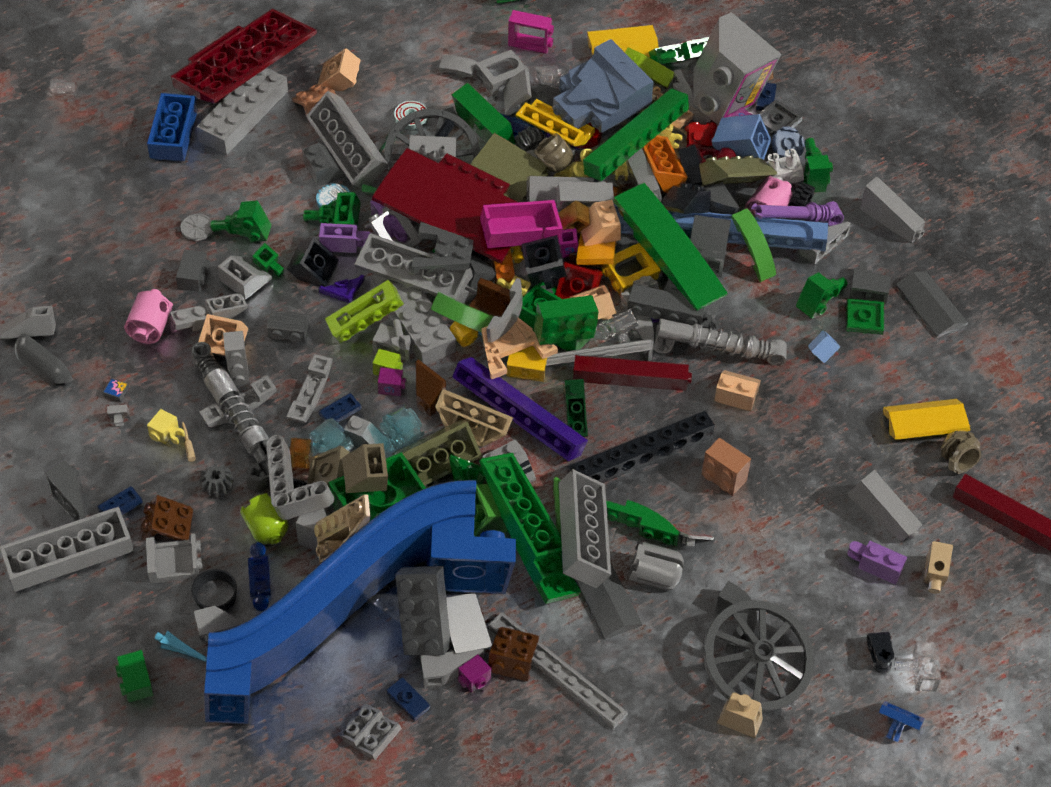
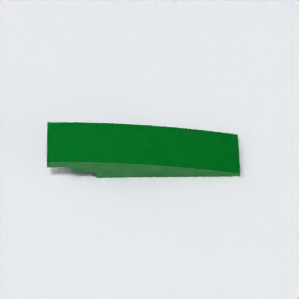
(669, 246)
(530, 525)

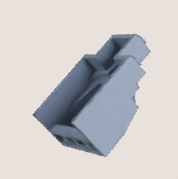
(603, 89)

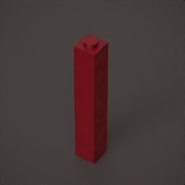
(632, 373)
(1004, 510)

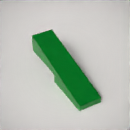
(678, 52)

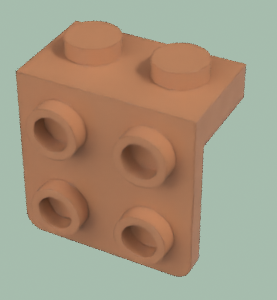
(311, 97)

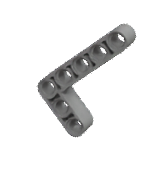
(284, 498)

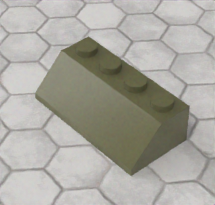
(734, 170)
(431, 454)

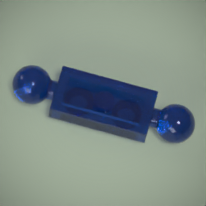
(259, 576)

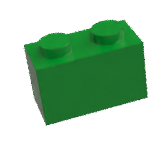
(134, 676)

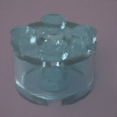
(402, 427)
(329, 436)

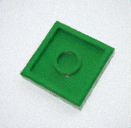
(865, 316)

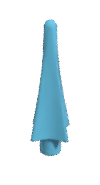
(172, 643)

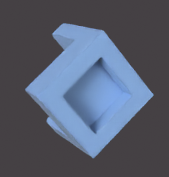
(823, 346)

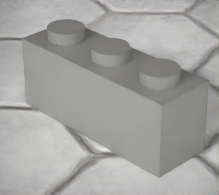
(583, 192)
(236, 357)

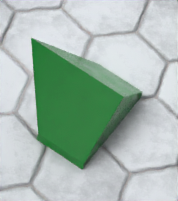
(466, 470)

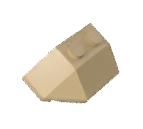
(484, 422)

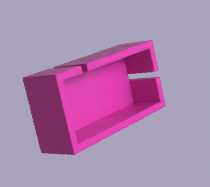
(519, 222)

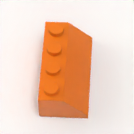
(664, 163)

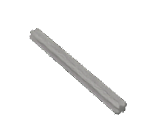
(601, 351)

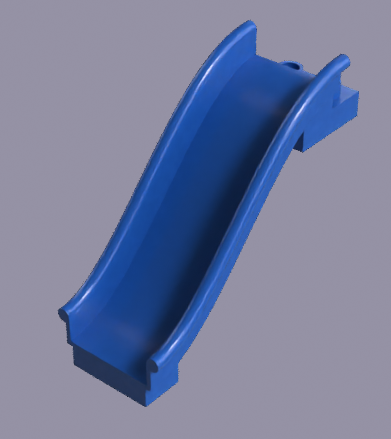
(425, 526)

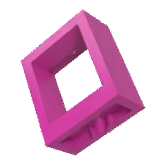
(526, 41)

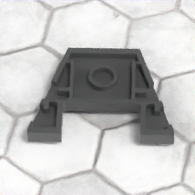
(451, 250)

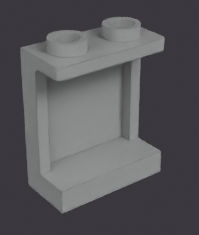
(173, 560)

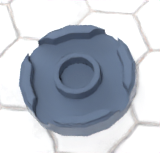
(786, 139)

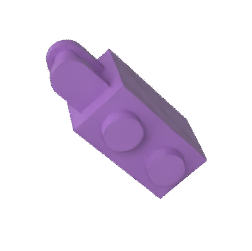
(390, 222)
(342, 237)
(878, 560)

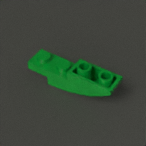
(649, 522)

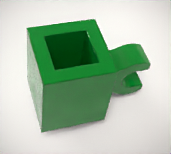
(267, 259)

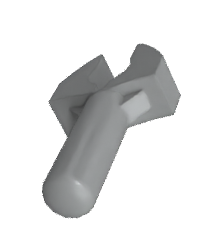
(399, 336)

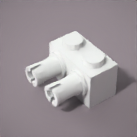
(788, 167)

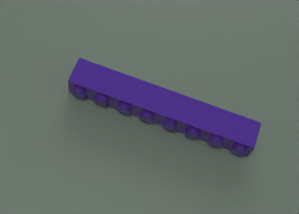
(523, 410)

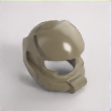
(554, 153)
(966, 451)

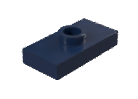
(766, 97)
(341, 408)
(124, 500)
(408, 699)

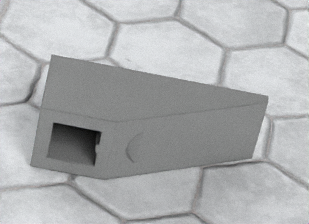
(33, 322)
(442, 669)

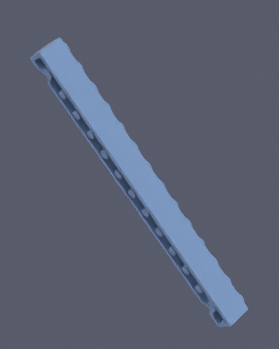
(777, 232)

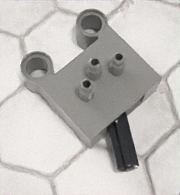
(435, 146)

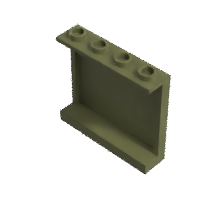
(510, 165)

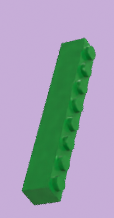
(635, 134)

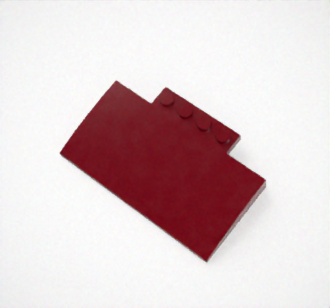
(240, 55)
(444, 196)

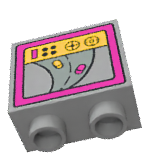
(732, 69)

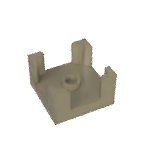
(327, 465)

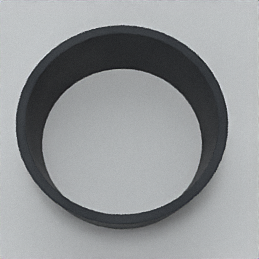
(214, 574)

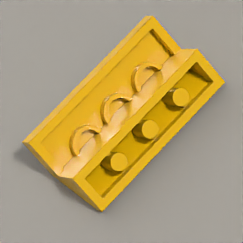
(637, 38)
(543, 117)
(926, 418)

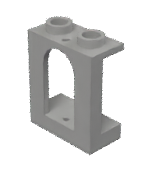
(486, 77)
(376, 224)

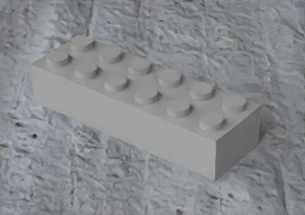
(241, 110)
(346, 140)
(427, 330)
(584, 529)
(66, 549)

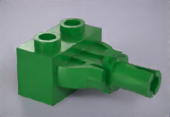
(817, 167)
(340, 211)
(247, 221)
(818, 292)

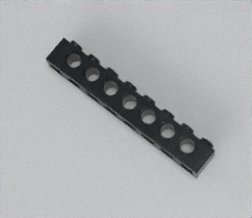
(647, 448)

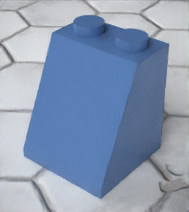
(743, 135)

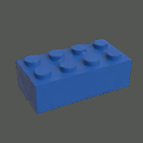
(172, 127)

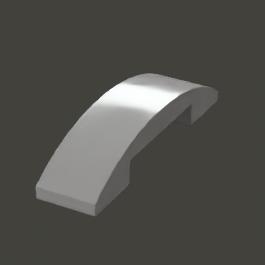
(501, 325)
(311, 389)
(254, 397)

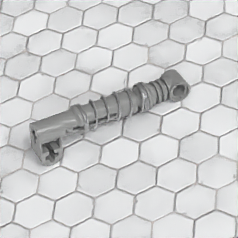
(695, 335)

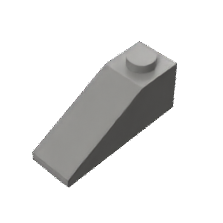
(835, 236)

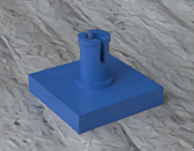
(900, 718)

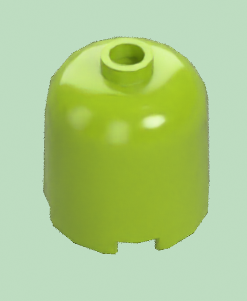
(263, 520)

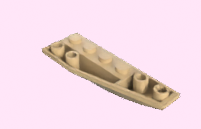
(340, 526)

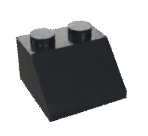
(687, 199)
(312, 263)

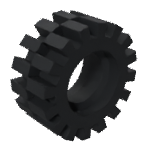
(802, 195)

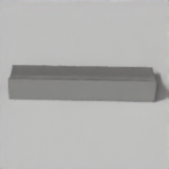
(395, 263)

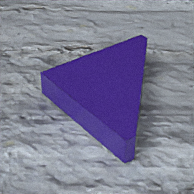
(344, 289)

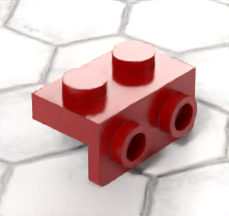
(700, 133)

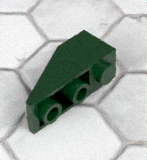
(575, 405)

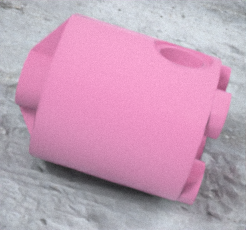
(771, 192)
(148, 316)

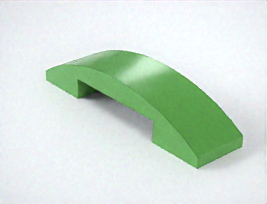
(756, 244)
(460, 312)

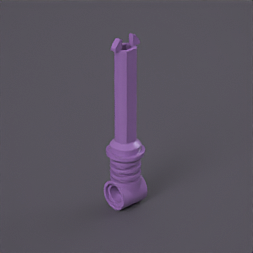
(827, 213)

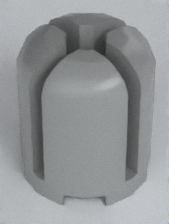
(656, 566)

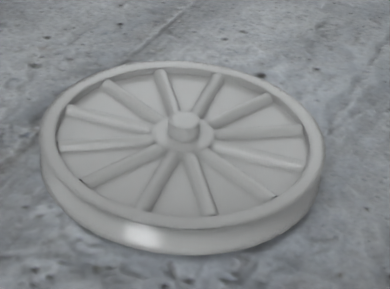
(196, 227)

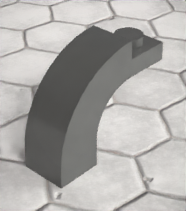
(728, 596)

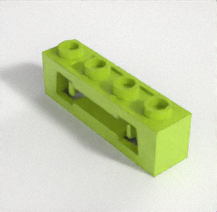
(364, 311)

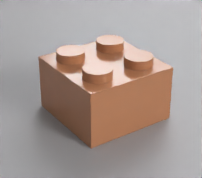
(726, 466)

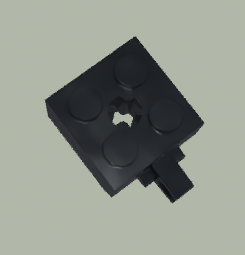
(544, 261)

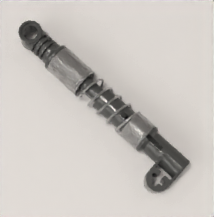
(227, 394)

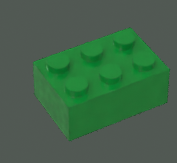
(565, 320)

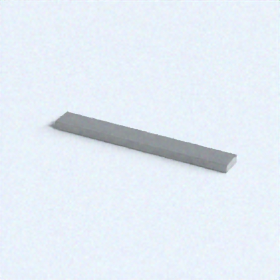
(568, 678)

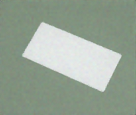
(467, 623)

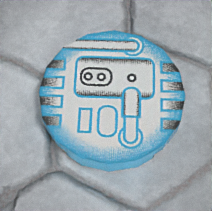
(329, 193)

